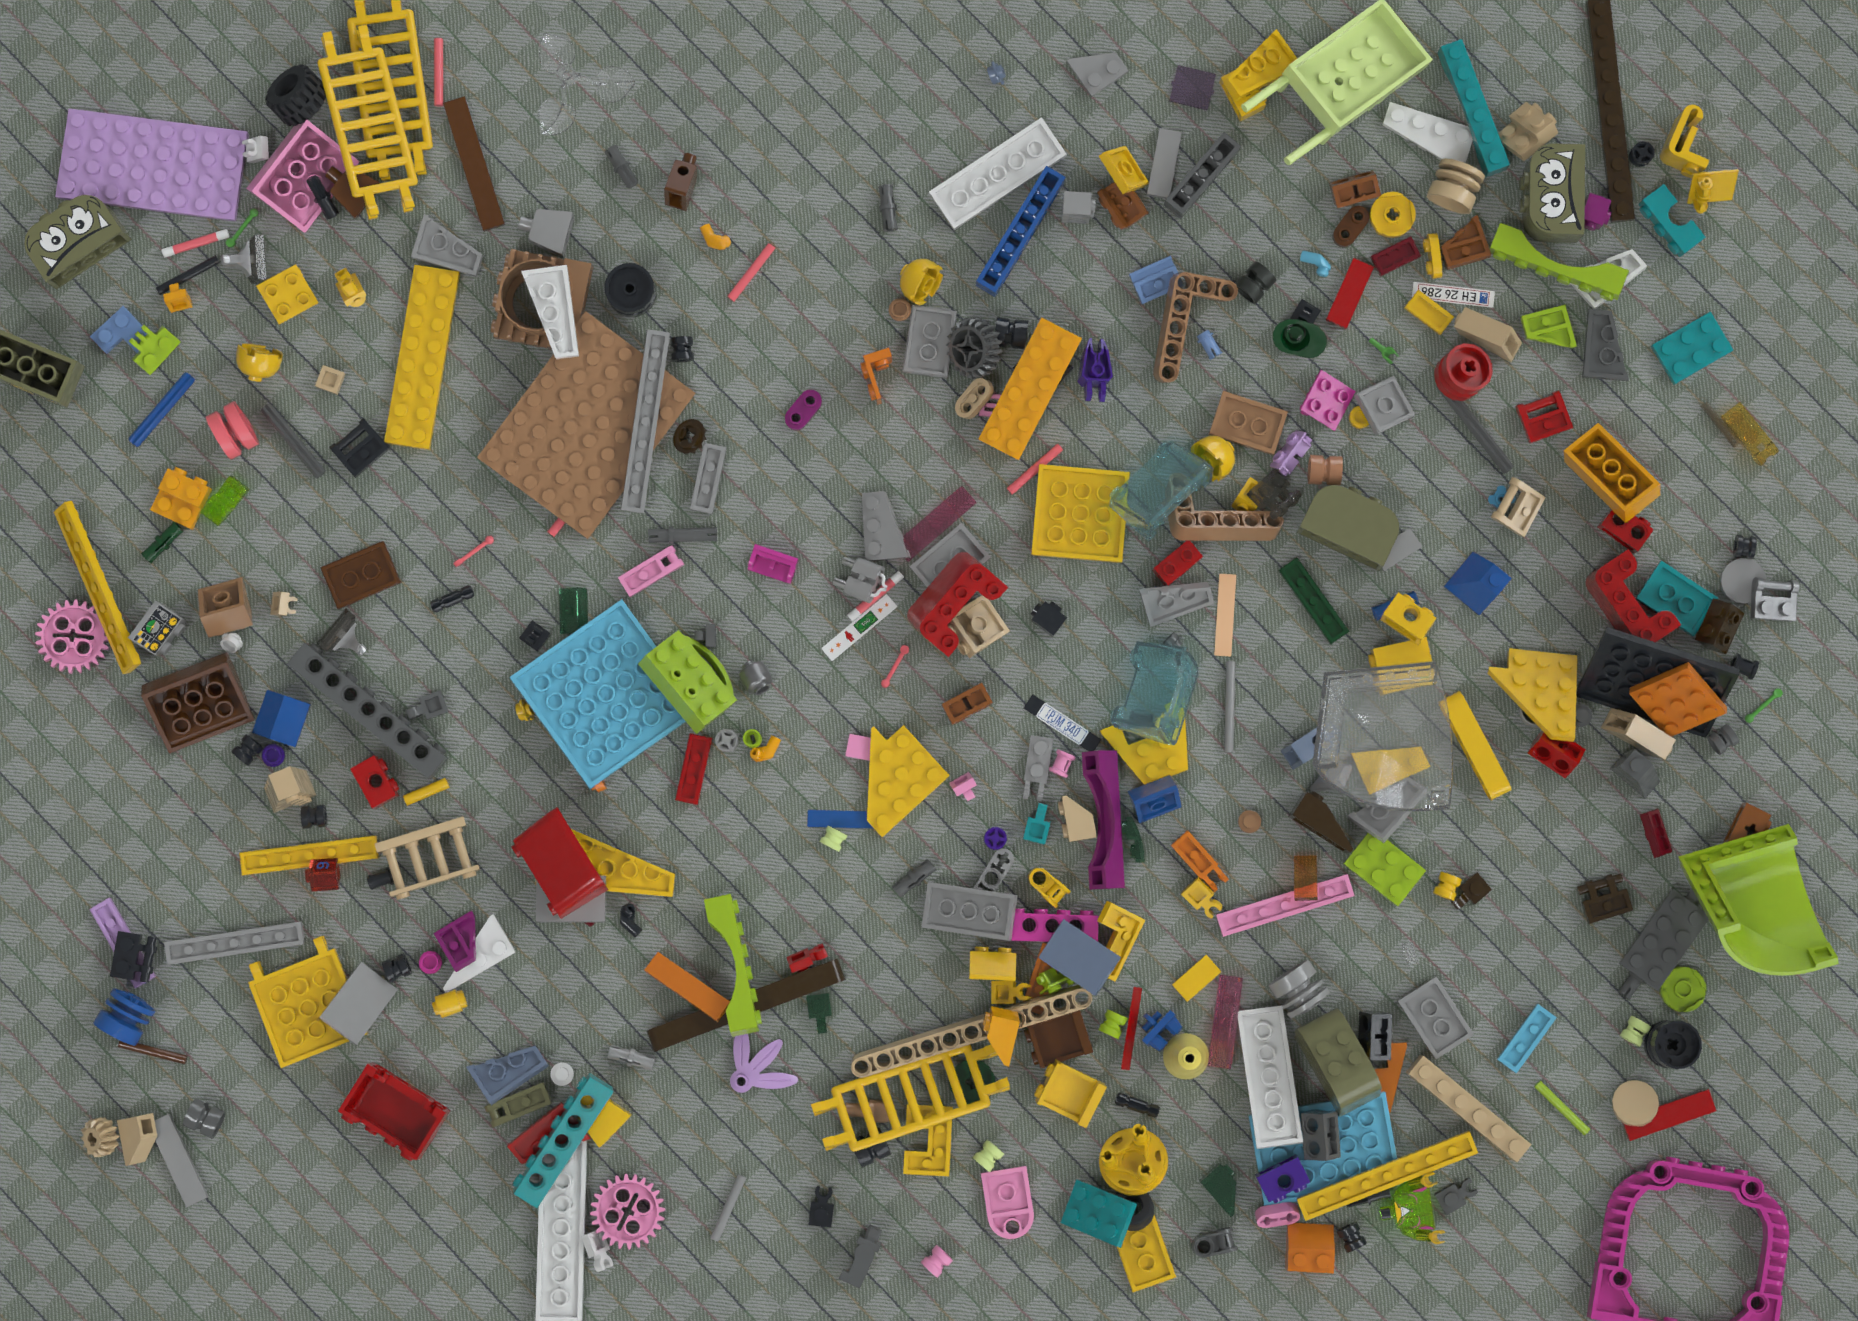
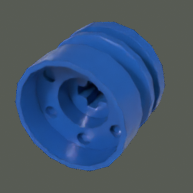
(123, 1018)

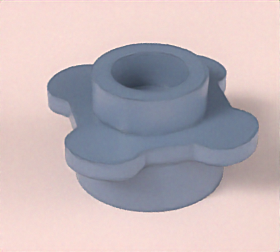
(996, 73)

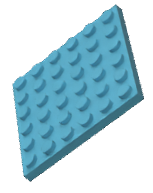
(598, 696)

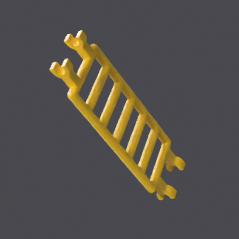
(417, 79)
(340, 128)
(919, 1123)

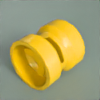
(1447, 886)

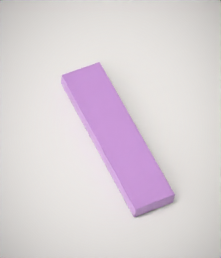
(110, 923)

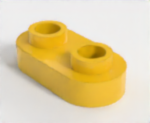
(1432, 246)

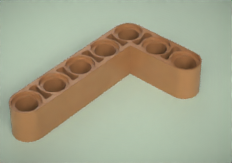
(1181, 317)
(1222, 525)

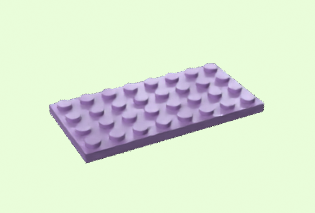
(152, 164)

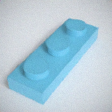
(1526, 1038)

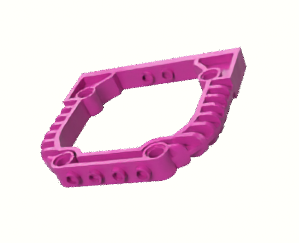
(1613, 1301)

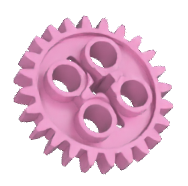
(71, 657)
(609, 1202)

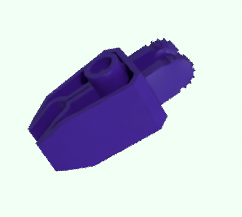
(1095, 370)

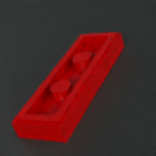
(1349, 293)
(693, 769)

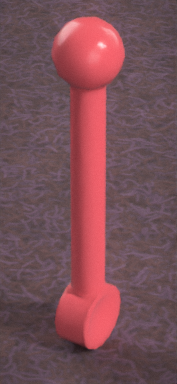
(488, 540)
(904, 650)

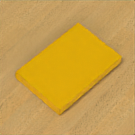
(1145, 1257)

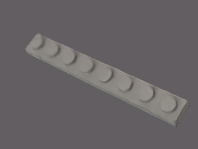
(645, 421)

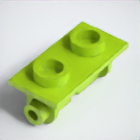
(1052, 981)

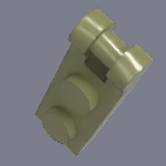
(519, 1104)

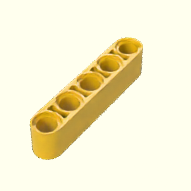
(1476, 747)

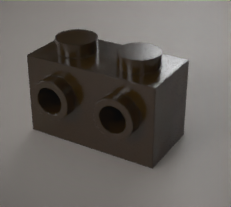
(1719, 626)

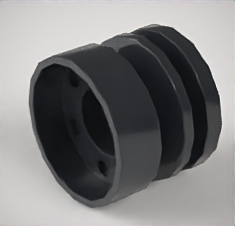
(1685, 1044)

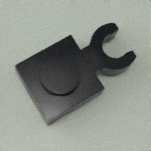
(821, 1211)

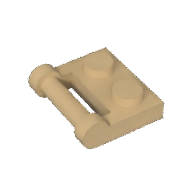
(1524, 509)

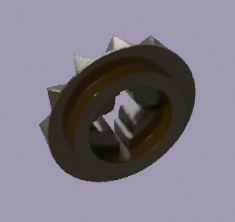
(682, 433)

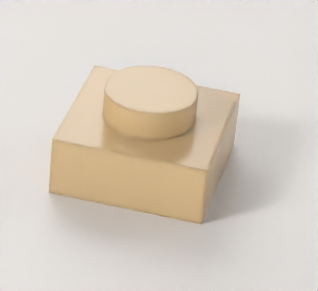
(330, 379)

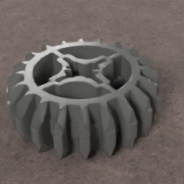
(980, 336)

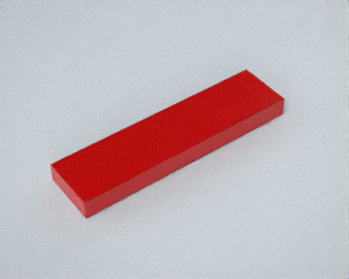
(1674, 1113)

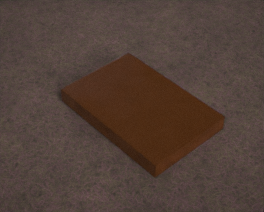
(360, 575)

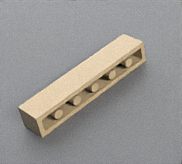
(1468, 1108)

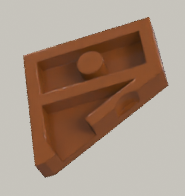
(1466, 246)

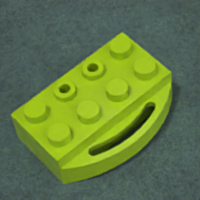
(689, 679)

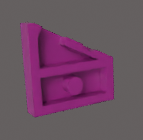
(459, 941)

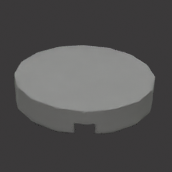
(1737, 579)

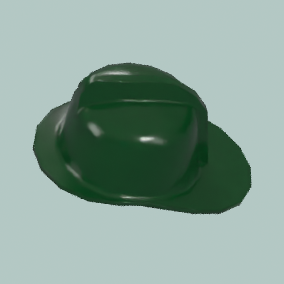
(1299, 338)

